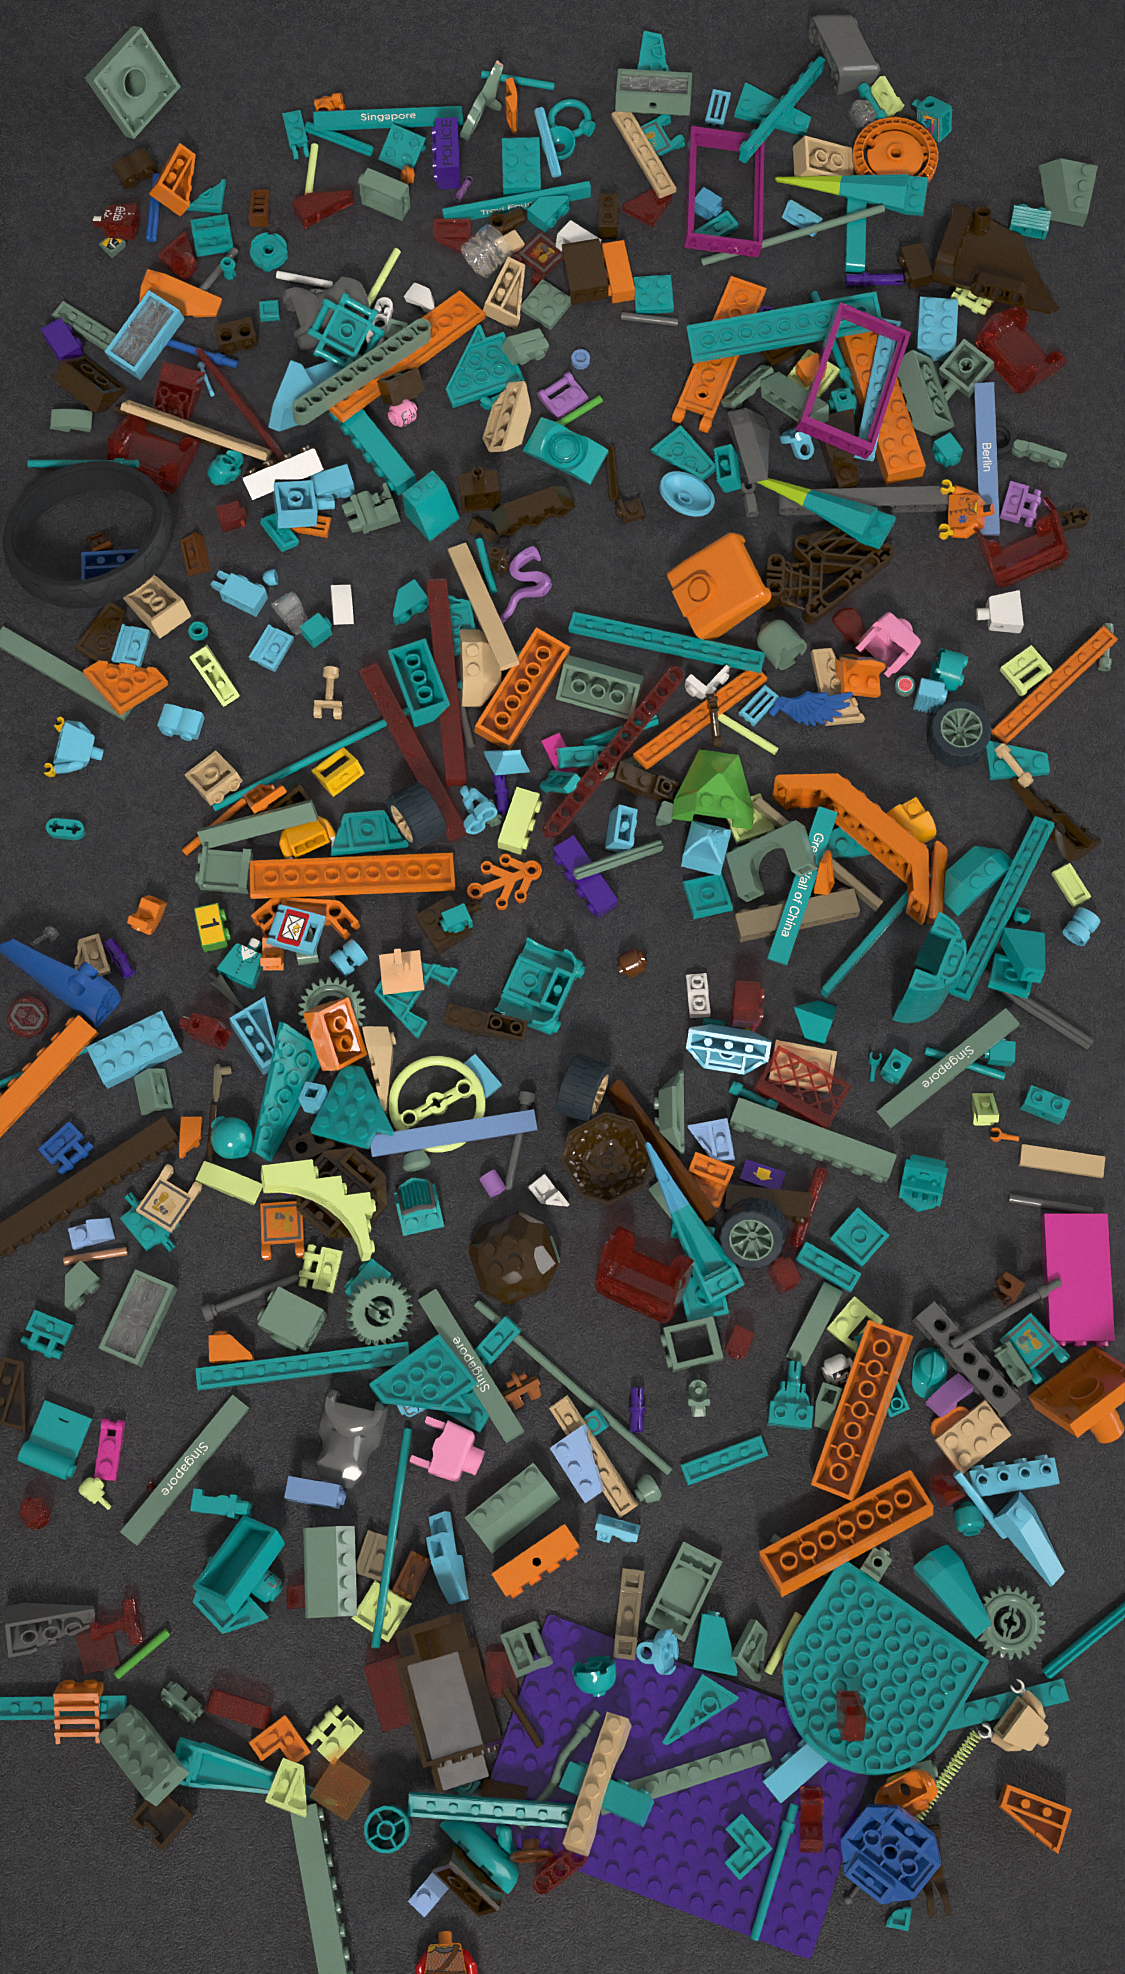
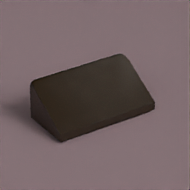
(504, 1790)

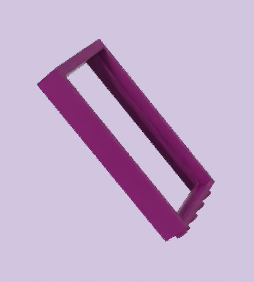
(728, 141)
(833, 435)

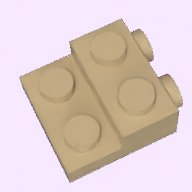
(214, 778)

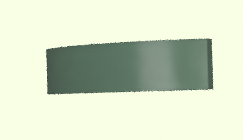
(814, 1324)

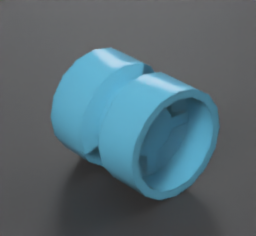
(1082, 925)
(353, 952)

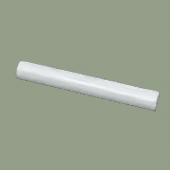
(303, 279)

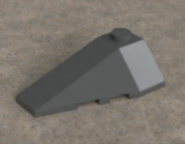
(751, 441)
(37, 1624)

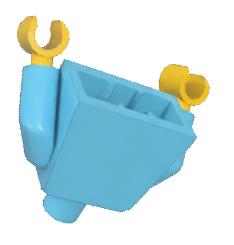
(73, 748)

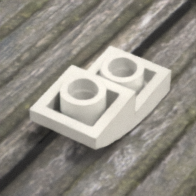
(341, 604)
(698, 995)

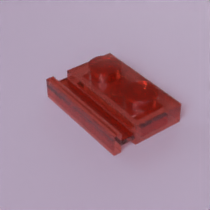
(499, 1674)

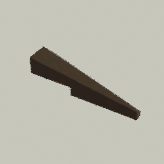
(1066, 835)

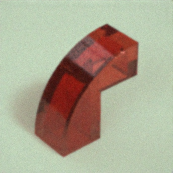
(810, 1819)

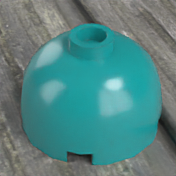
(596, 1675)

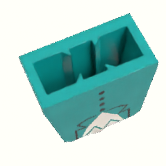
(242, 964)

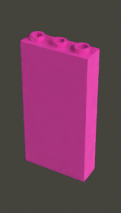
(1079, 1255)

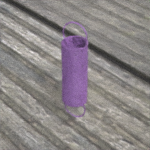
(462, 190)

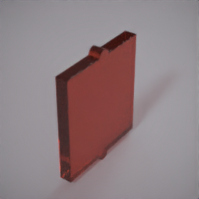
(98, 1654)

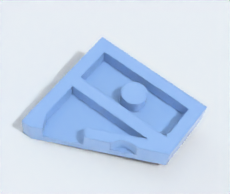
(715, 1139)

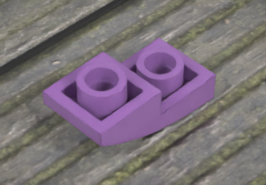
(948, 1395)

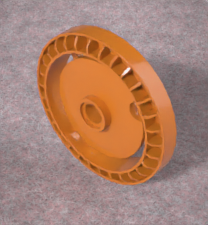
(895, 138)

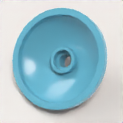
(686, 494)

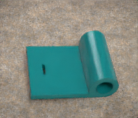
(55, 1443)

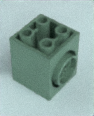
(291, 1320)

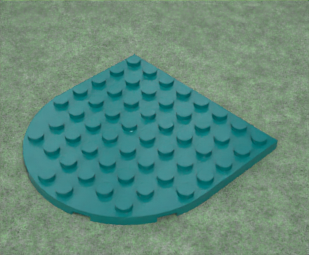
(899, 1661)

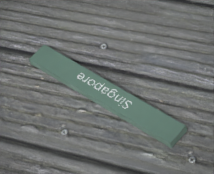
(948, 1068)
(486, 1389)
(184, 1470)

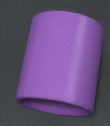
(492, 1183)

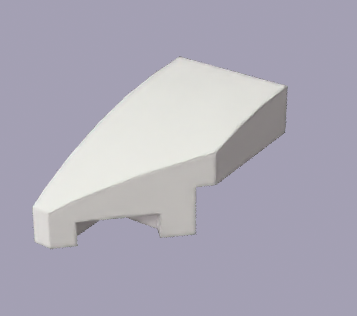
(420, 296)
(546, 1192)

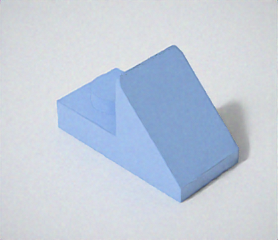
(91, 1233)

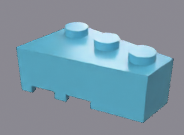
(256, 1033)

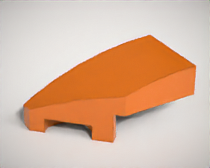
(189, 1134)

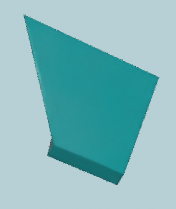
(815, 1020)

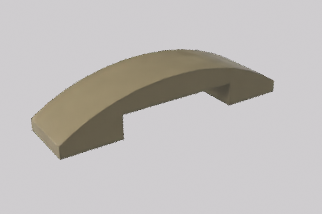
(628, 1614)

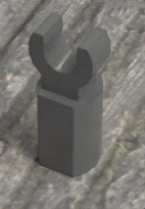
(750, 500)

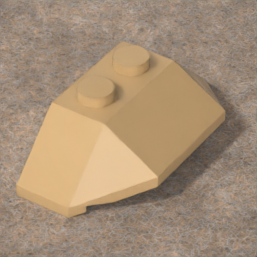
(508, 418)
(478, 669)

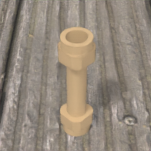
(1025, 779)

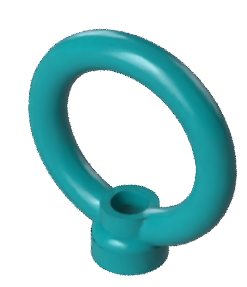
(586, 125)

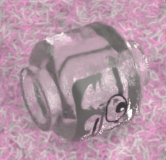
(862, 113)

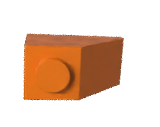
(226, 1349)

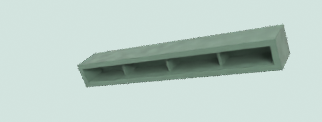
(812, 1140)
(319, 1891)

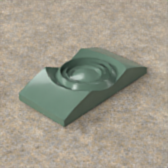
(683, 1591)

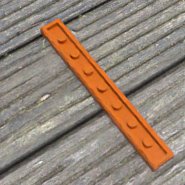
(1054, 685)
(697, 719)

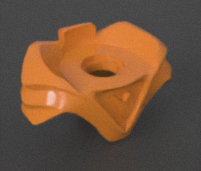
(921, 1787)

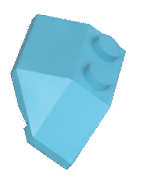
(728, 1048)

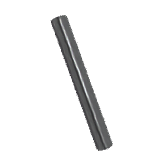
(1052, 1020)

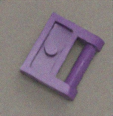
(565, 401)

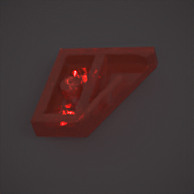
(452, 232)
(179, 244)

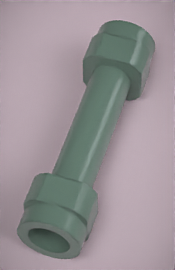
(1105, 662)

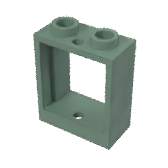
(384, 194)
(666, 1340)

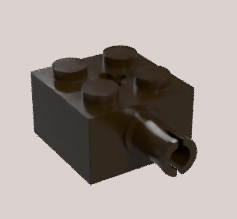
(479, 490)
(430, 919)

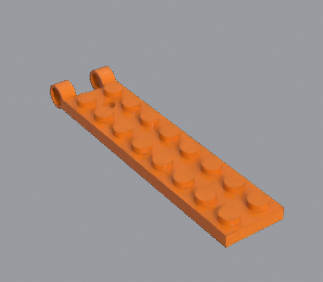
(714, 375)

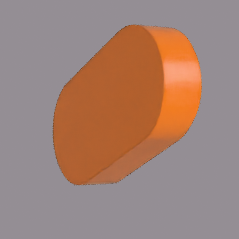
(941, 1424)

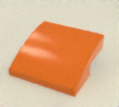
(511, 105)
(711, 1177)

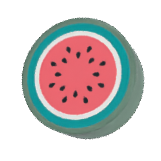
(904, 686)

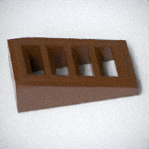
(259, 208)

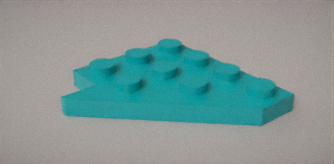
(351, 1110)
(427, 1379)

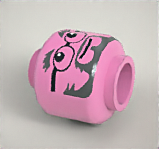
(403, 413)

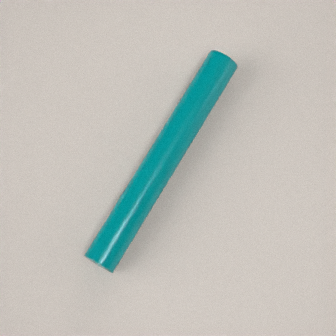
(486, 565)

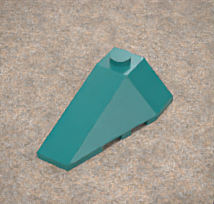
(950, 1582)

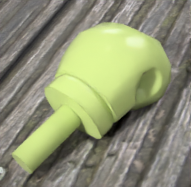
(92, 1490)

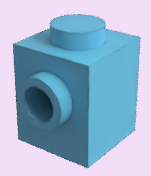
(312, 1097)

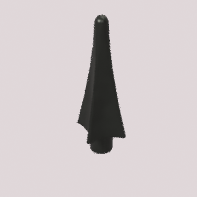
(222, 987)

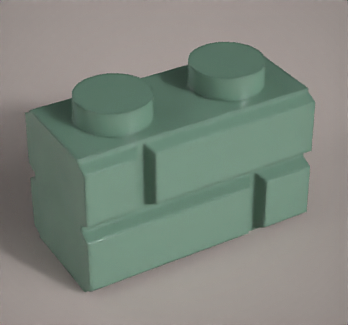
(525, 347)

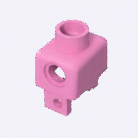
(890, 641)
(451, 1452)

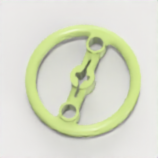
(470, 1079)

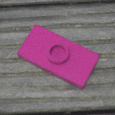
(550, 745)

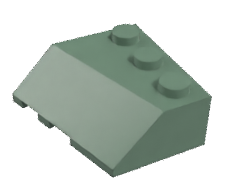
(1067, 189)

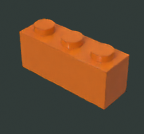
(618, 272)

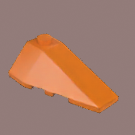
(181, 295)

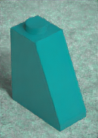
(1025, 953)
(713, 1646)

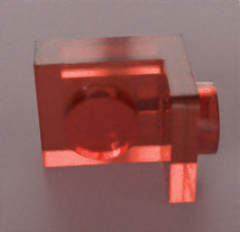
(295, 1596)

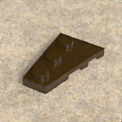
(102, 635)

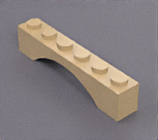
(589, 1802)

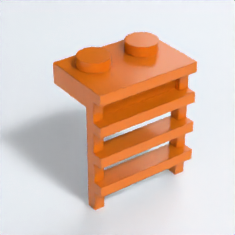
(77, 1697)

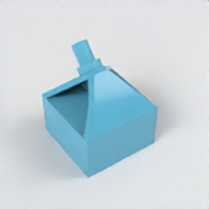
(706, 848)

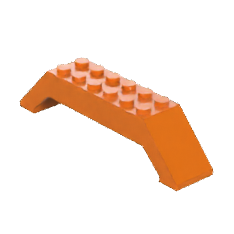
(867, 826)

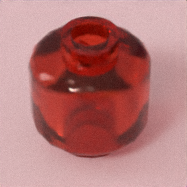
(34, 1513)

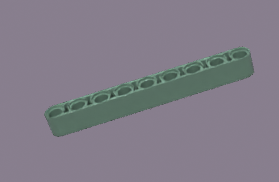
(361, 371)

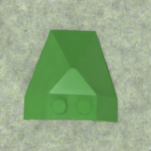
(715, 789)

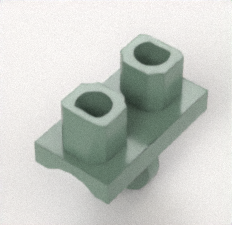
(698, 1397)

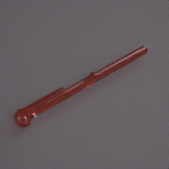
(239, 402)

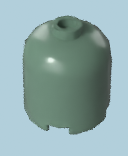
(780, 643)

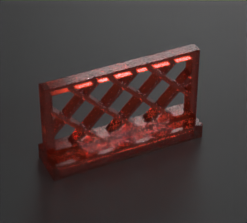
(795, 1104)

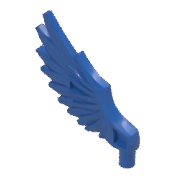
(812, 707)

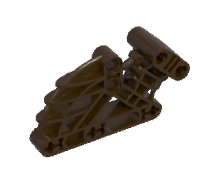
(788, 584)

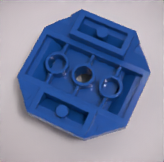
(884, 1873)

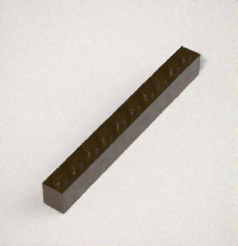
(85, 1185)

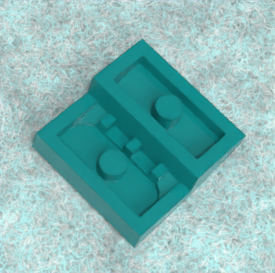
(212, 235)

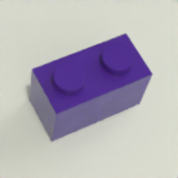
(61, 340)

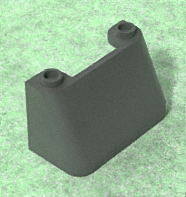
(844, 51)

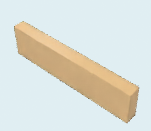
(1062, 1161)

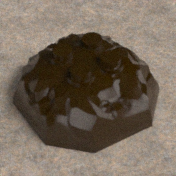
(606, 1158)

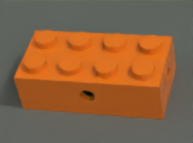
(549, 1551)

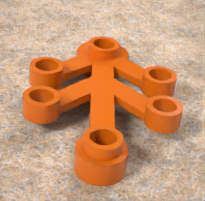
(507, 879)

